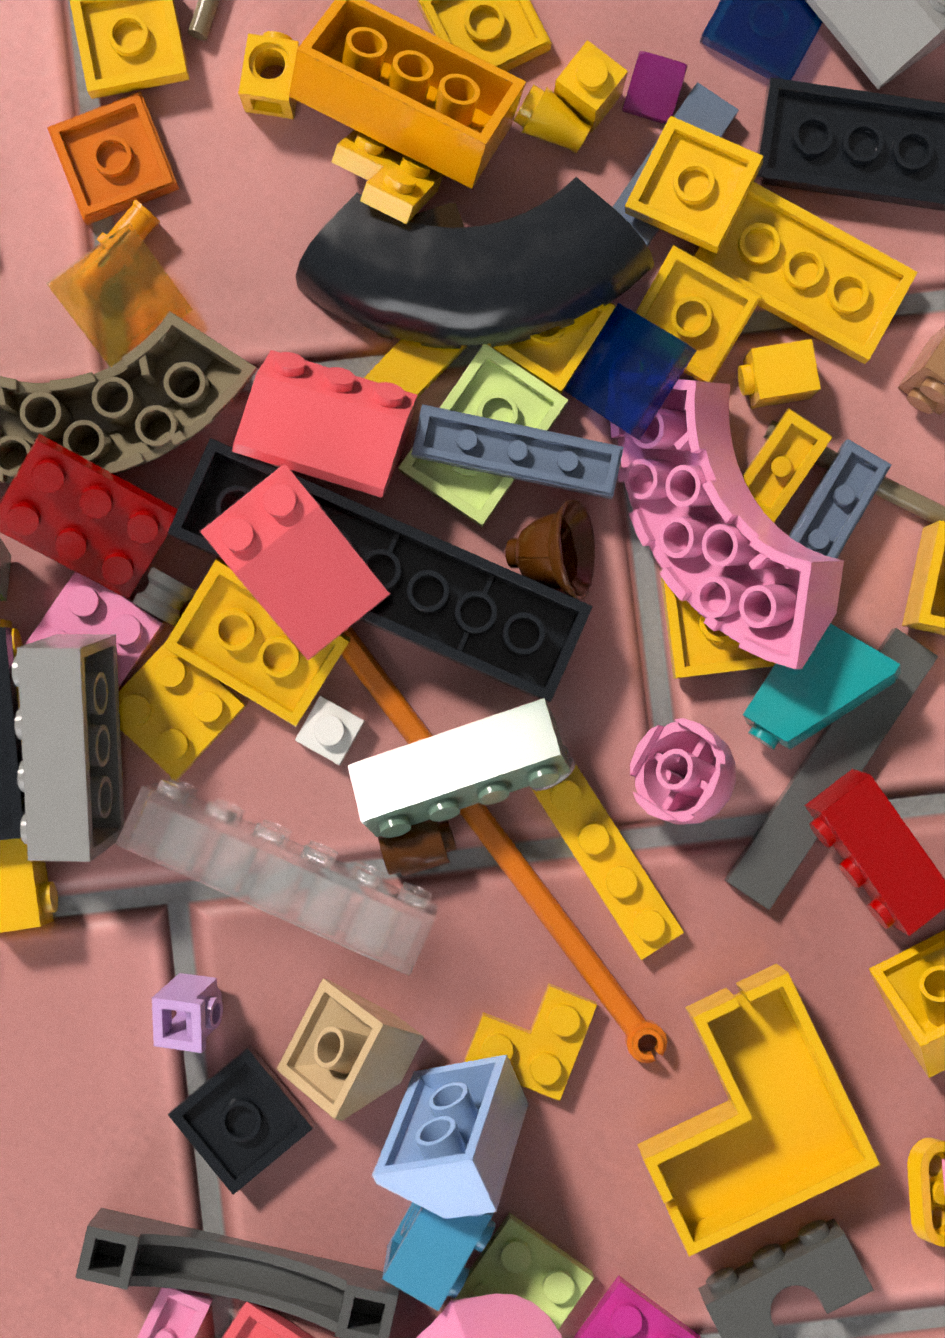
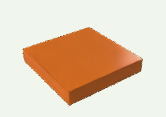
(113, 158)

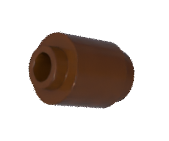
(419, 849)

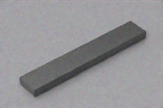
(844, 745)

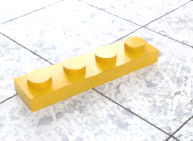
(609, 864)

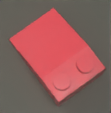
(295, 562)

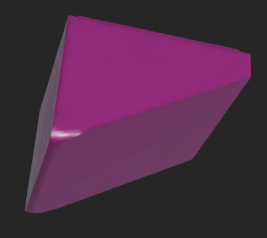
(654, 87)

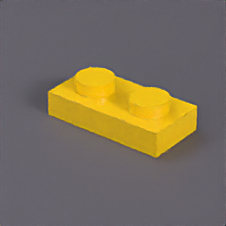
(784, 462)

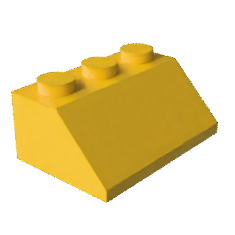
(915, 997)

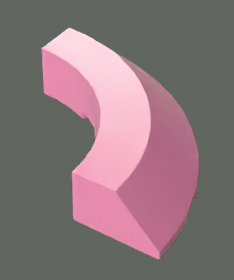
(714, 535)

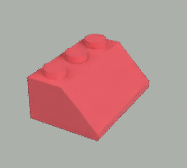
(325, 422)

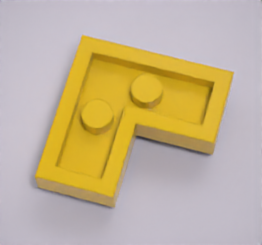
(395, 181)
(546, 1051)

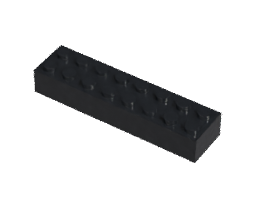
(436, 590)

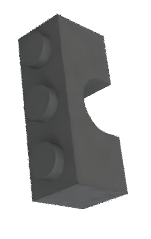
(816, 1259)

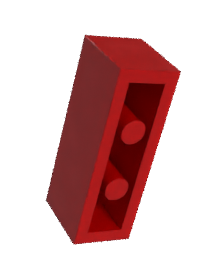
(878, 852)

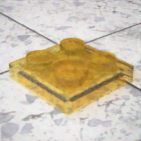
(118, 294)

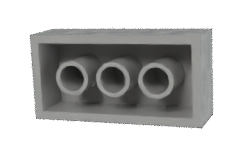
(69, 746)

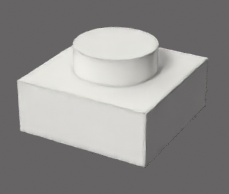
(330, 730)

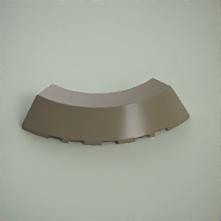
(130, 410)

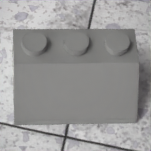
(884, 34)

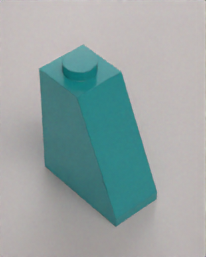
(830, 684)

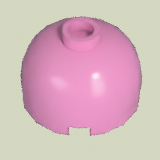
(683, 772)

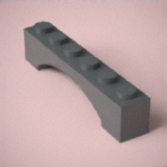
(152, 1253)

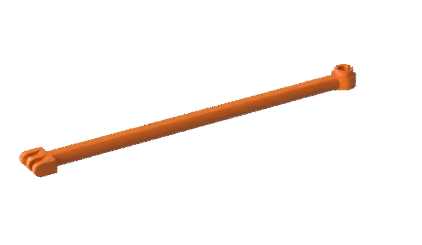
(514, 864)

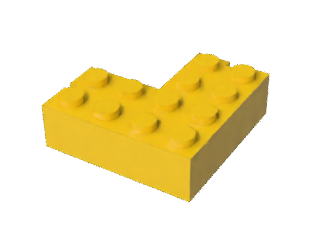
(778, 1134)

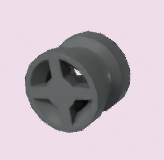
(164, 596)

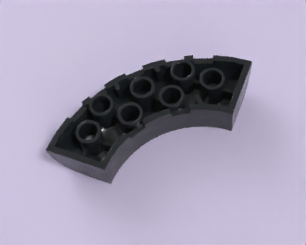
(474, 281)

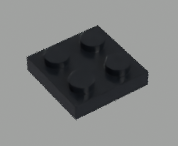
(241, 1119)

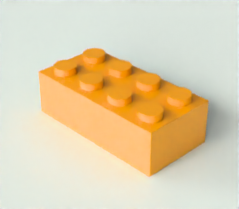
(406, 88)

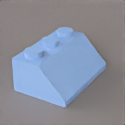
(454, 1137)

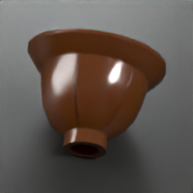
(557, 550)

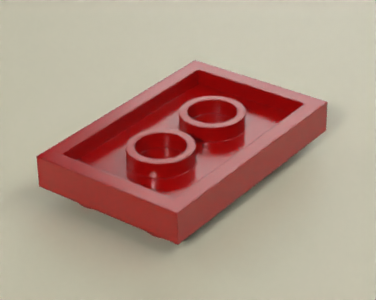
(84, 517)

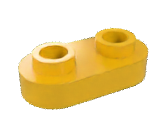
(927, 1190)

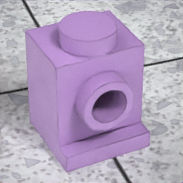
(197, 1012)

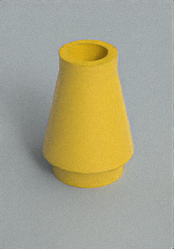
(551, 119)

